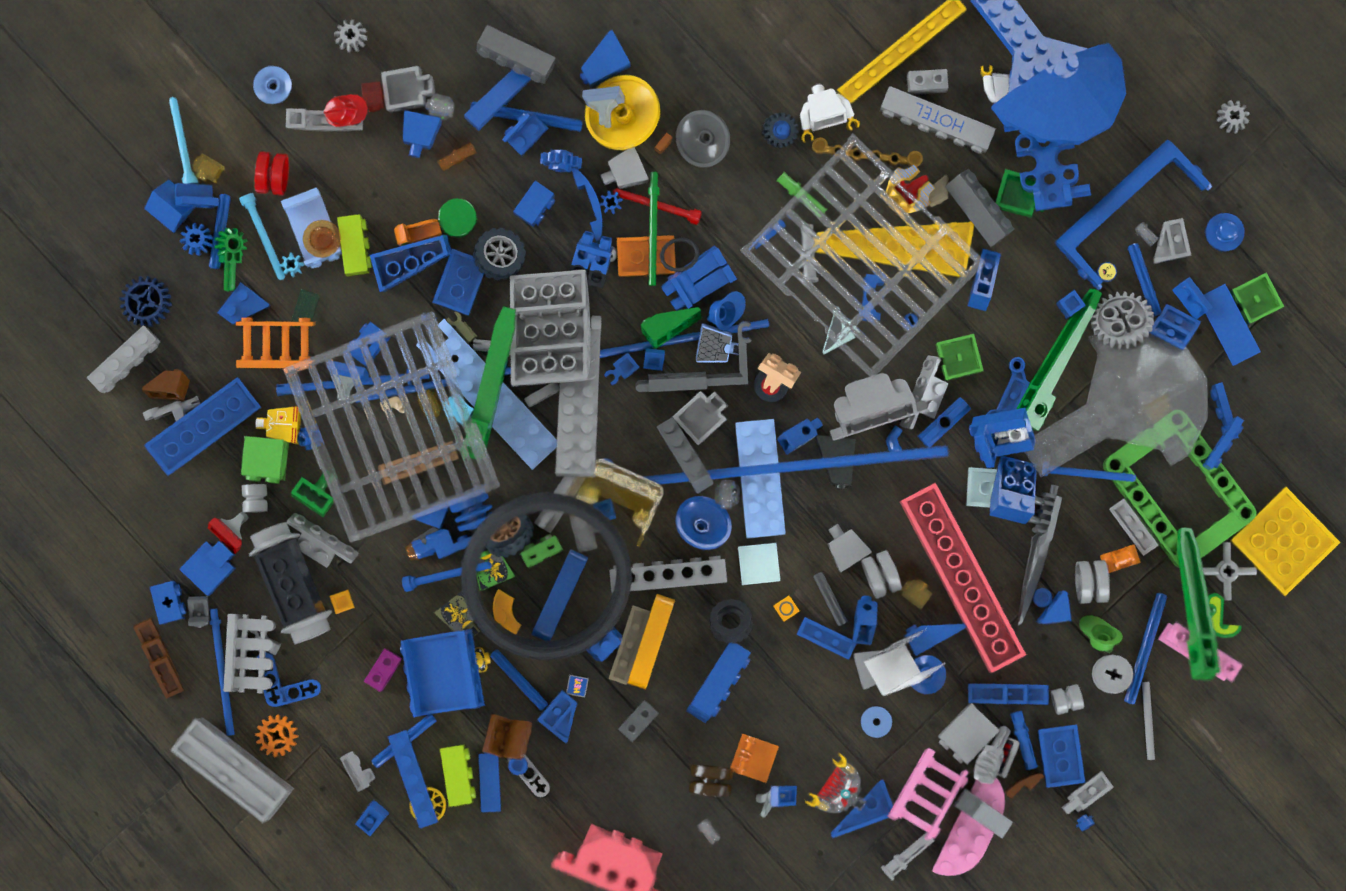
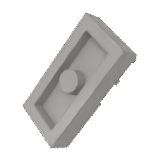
(359, 778)

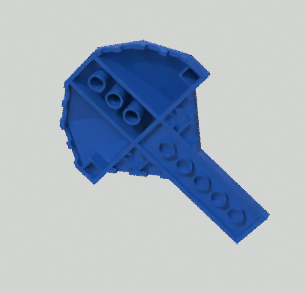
(1054, 86)

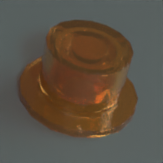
(321, 238)

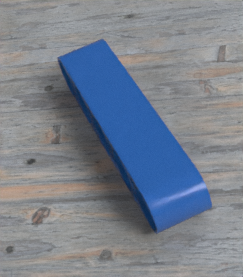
(559, 595)

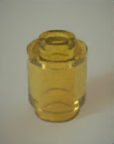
(435, 405)

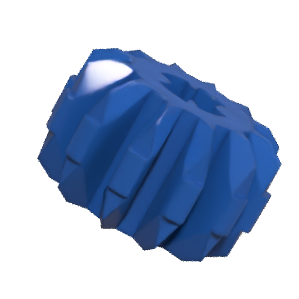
(199, 232)

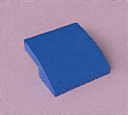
(1175, 327)

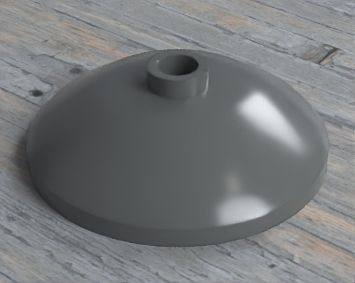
(693, 142)

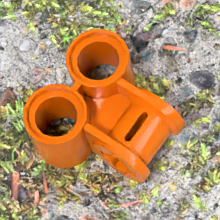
(1121, 558)

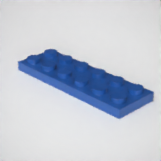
(202, 426)

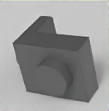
(198, 611)

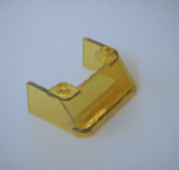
(625, 489)

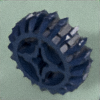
(147, 295)

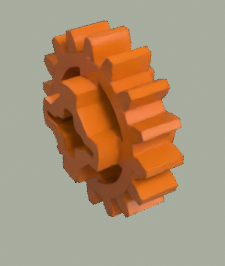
(271, 746)

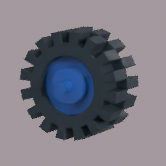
(780, 130)

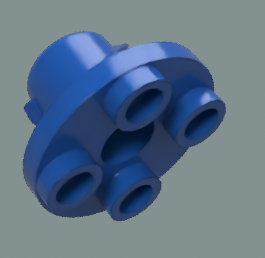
(1224, 232)

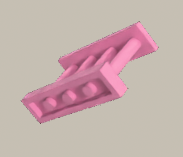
(1177, 639)
(909, 794)

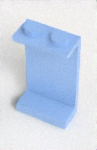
(302, 211)

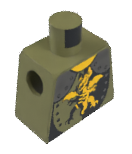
(457, 615)

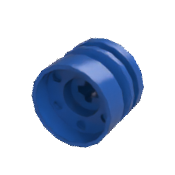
(472, 511)

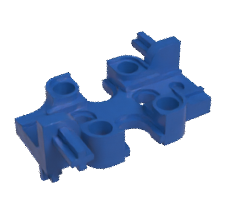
(1060, 192)

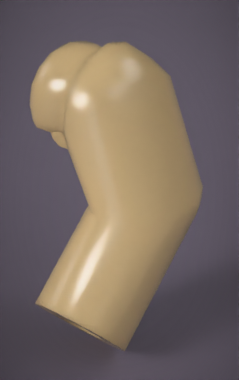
(395, 403)

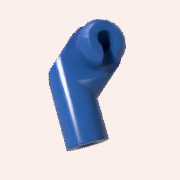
(892, 439)

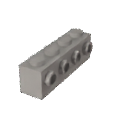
(123, 359)

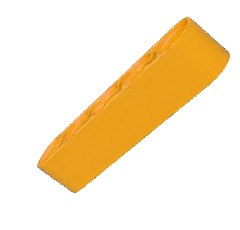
(651, 641)

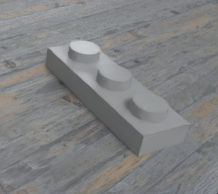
(1134, 526)

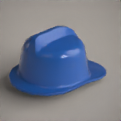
(727, 311)

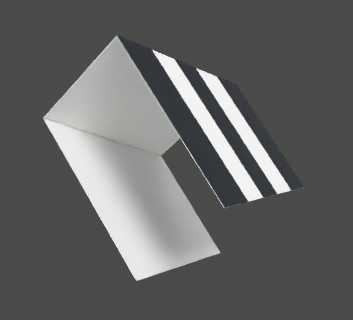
(895, 667)

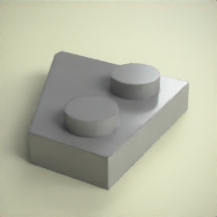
(1172, 242)

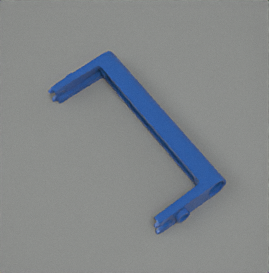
(1117, 197)

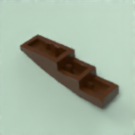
(158, 658)

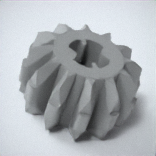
(346, 30)
(1230, 109)

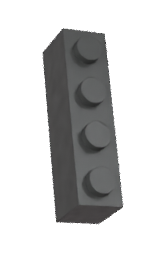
(515, 54)
(979, 207)
(685, 455)

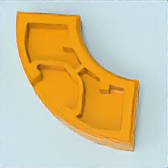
(503, 611)

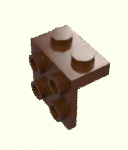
(507, 737)

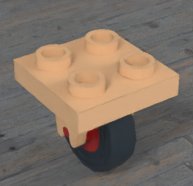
(775, 378)

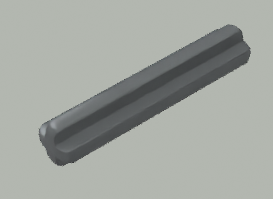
(830, 599)

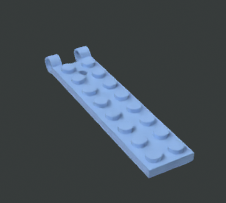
(512, 418)

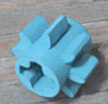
(294, 260)

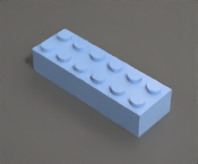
(760, 492)

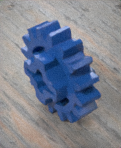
(560, 160)

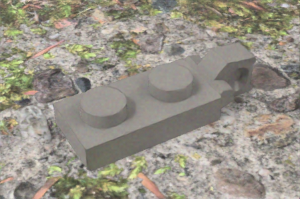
(1088, 793)

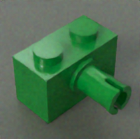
(313, 495)

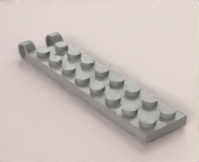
(579, 417)

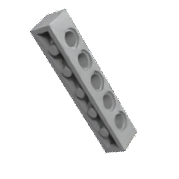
(715, 562)

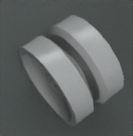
(883, 573)
(1092, 581)

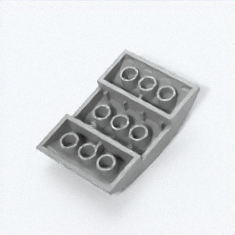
(550, 328)

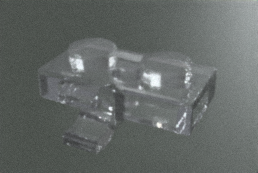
(583, 534)

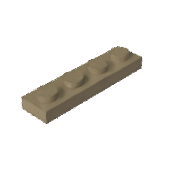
(630, 644)

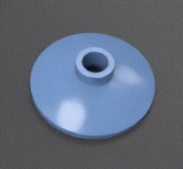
(269, 76)

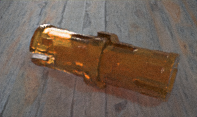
(456, 156)

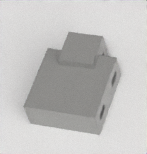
(406, 88)
(702, 416)

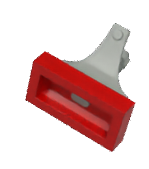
(229, 531)

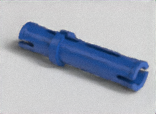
(1021, 732)

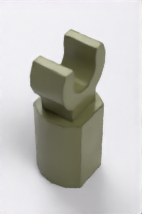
(463, 329)

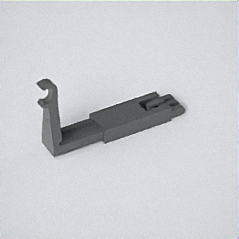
(699, 380)

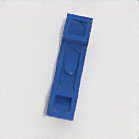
(582, 182)

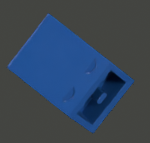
(1014, 490)

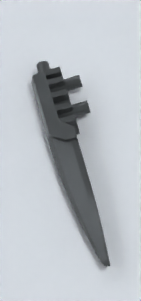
(1040, 544)

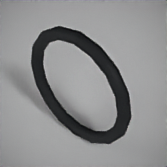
(683, 268)

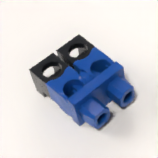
(595, 254)

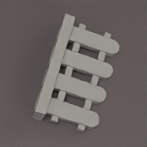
(235, 661)

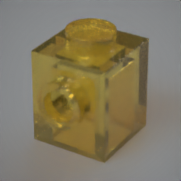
(207, 168)
(916, 593)

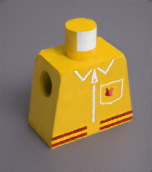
(281, 424)

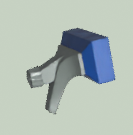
(345, 376)
(777, 797)

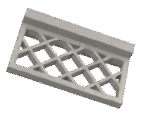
(568, 486)

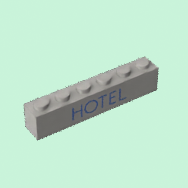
(937, 119)

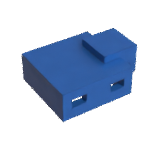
(209, 566)

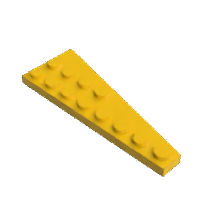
(963, 230)

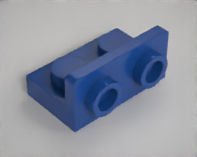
(525, 132)

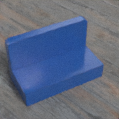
(195, 196)

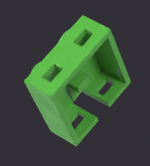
(1257, 298)
(959, 357)
(541, 550)

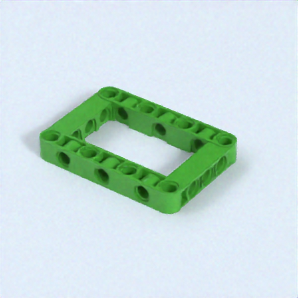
(1152, 514)

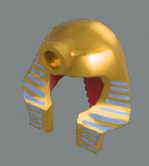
(917, 186)

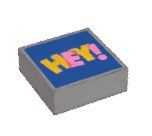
(577, 686)

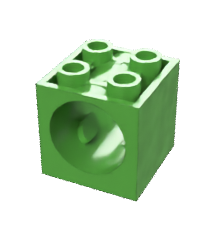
(264, 459)

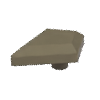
(940, 192)

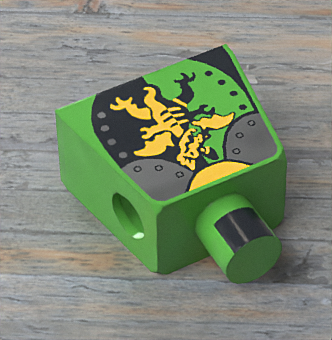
(496, 574)

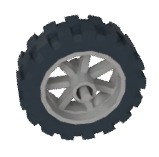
(488, 267)

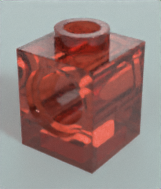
(373, 95)

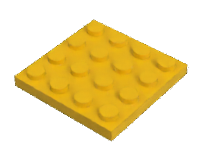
(1285, 541)

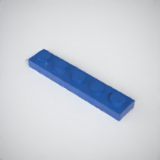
(413, 779)

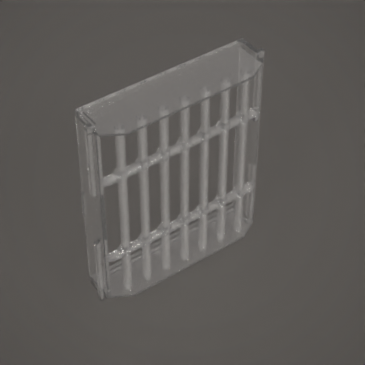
(891, 284)
(321, 453)

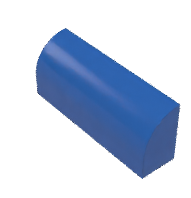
(1230, 326)

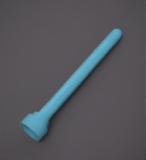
(188, 176)
(249, 203)

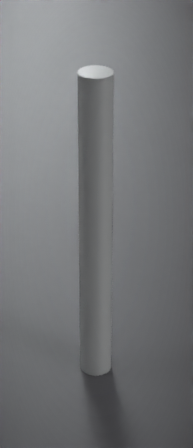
(1148, 720)

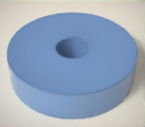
(867, 721)

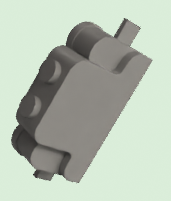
(873, 404)

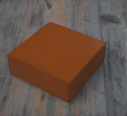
(663, 143)

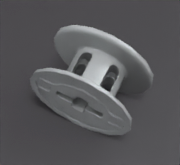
(1104, 681)

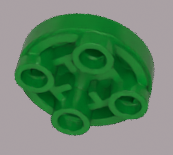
(457, 217)

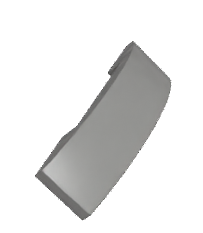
(314, 121)

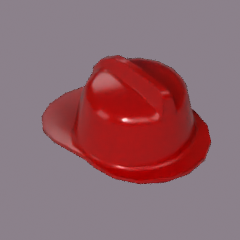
(345, 110)

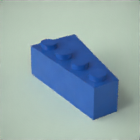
(405, 261)

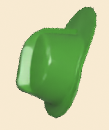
(1101, 634)

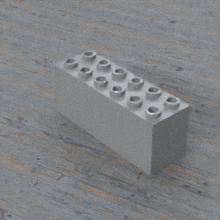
(232, 769)

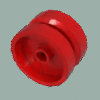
(271, 173)

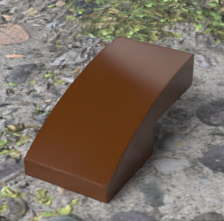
(1028, 781)

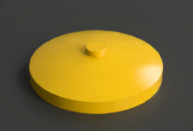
(631, 120)

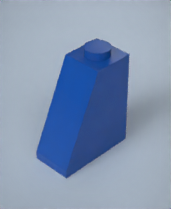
(605, 61)

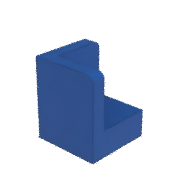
(1070, 304)

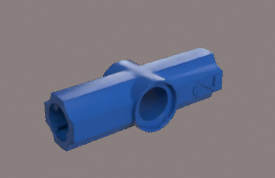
(936, 431)

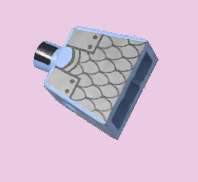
(715, 345)

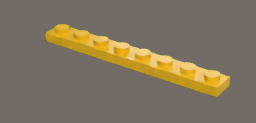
(901, 50)

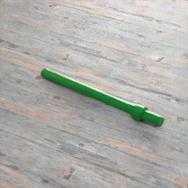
(653, 192)

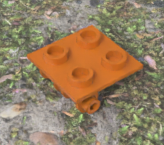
(754, 758)

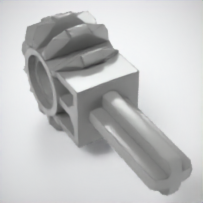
(991, 758)

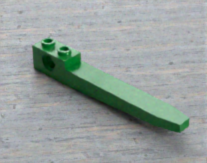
(493, 375)
(1040, 389)
(1202, 642)

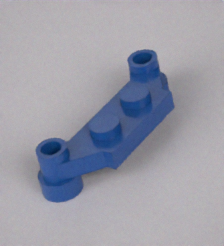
(1015, 388)

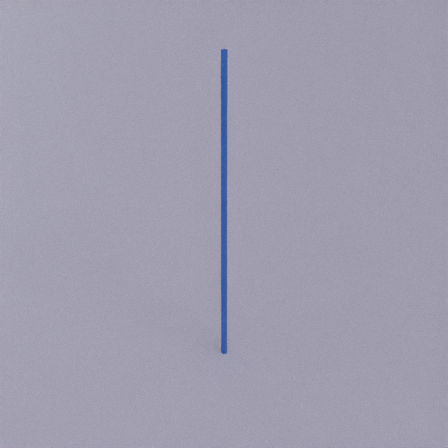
(603, 353)

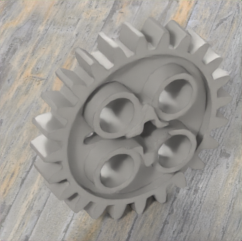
(1138, 313)

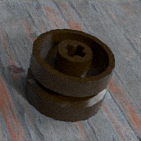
(710, 783)

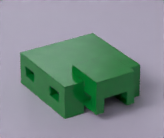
(1013, 197)

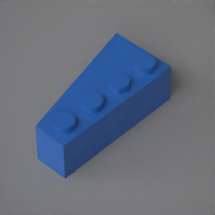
(718, 681)

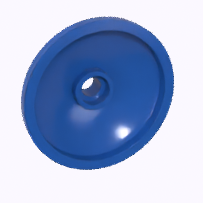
(707, 515)

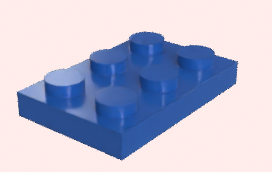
(459, 283)
(1061, 756)

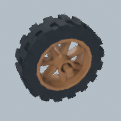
(512, 537)

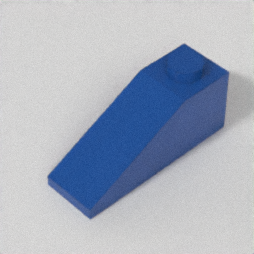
(984, 281)
(931, 636)

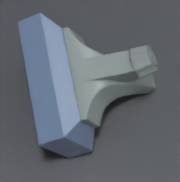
(604, 101)

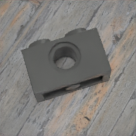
(638, 720)

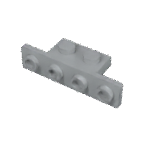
(928, 389)
(318, 543)

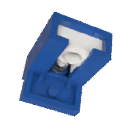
(996, 434)

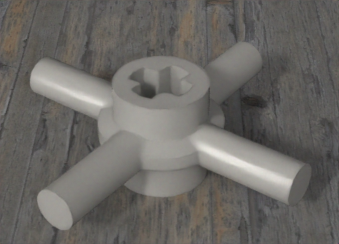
(1235, 570)

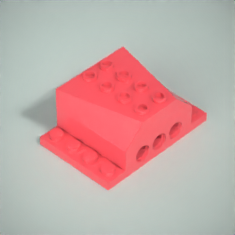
(612, 861)

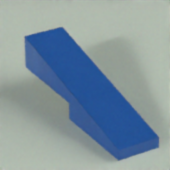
(496, 99)

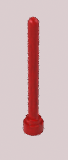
(692, 215)

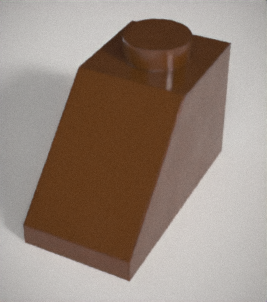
(168, 386)

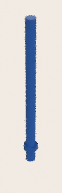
(221, 670)

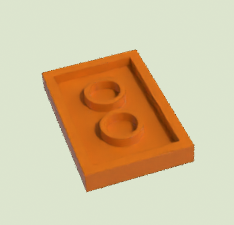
(634, 256)

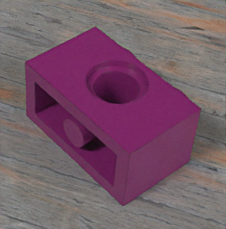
(383, 670)

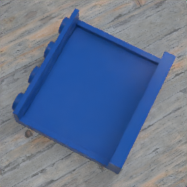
(442, 673)

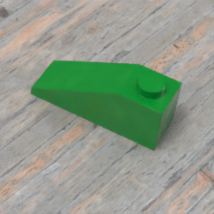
(667, 325)

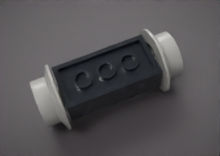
(289, 583)

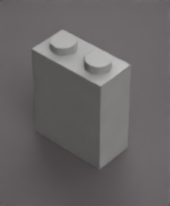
(967, 734)

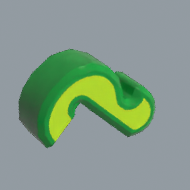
(1216, 606)

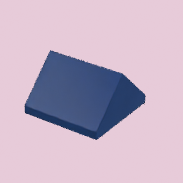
(163, 208)
(1057, 610)

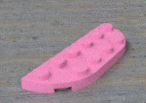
(968, 837)

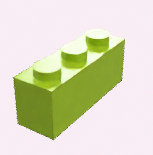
(354, 245)
(457, 775)

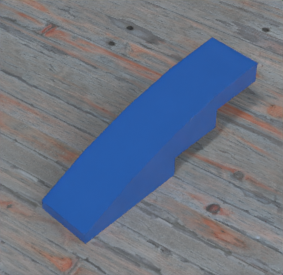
(1008, 694)

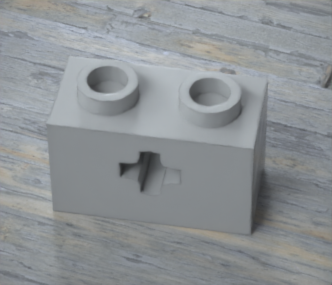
(927, 81)

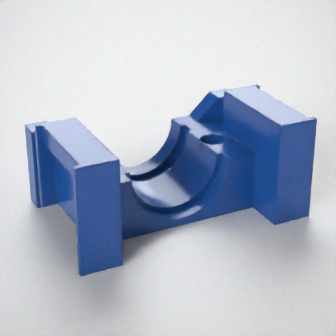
(872, 280)

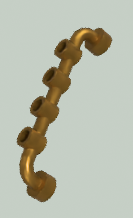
(914, 158)

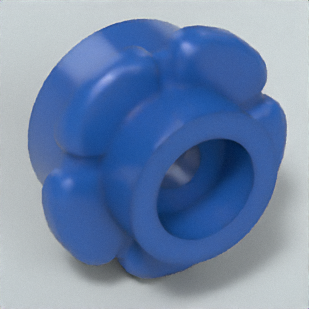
(1085, 822)

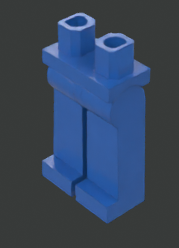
(702, 279)

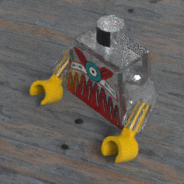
(840, 790)

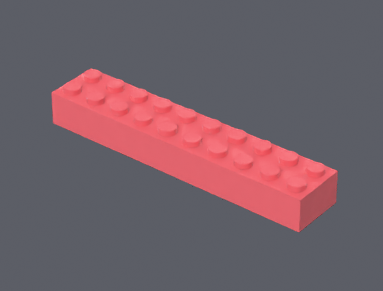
(962, 578)

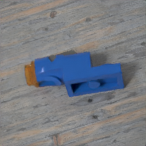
(435, 541)

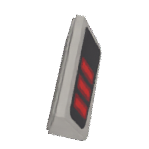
(1009, 752)

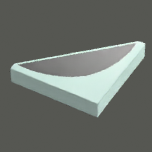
(836, 326)

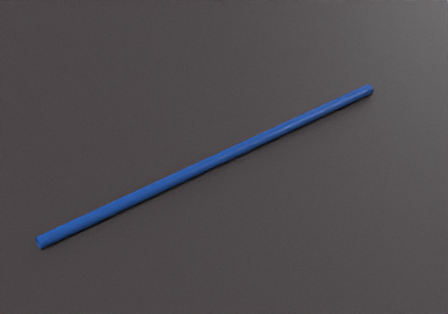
(808, 464)

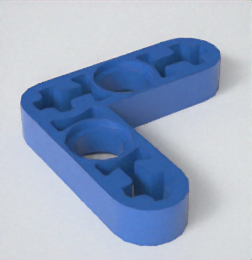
(283, 691)

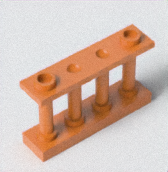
(266, 360)

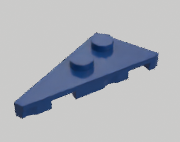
(875, 810)

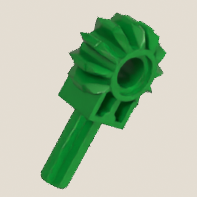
(230, 256)

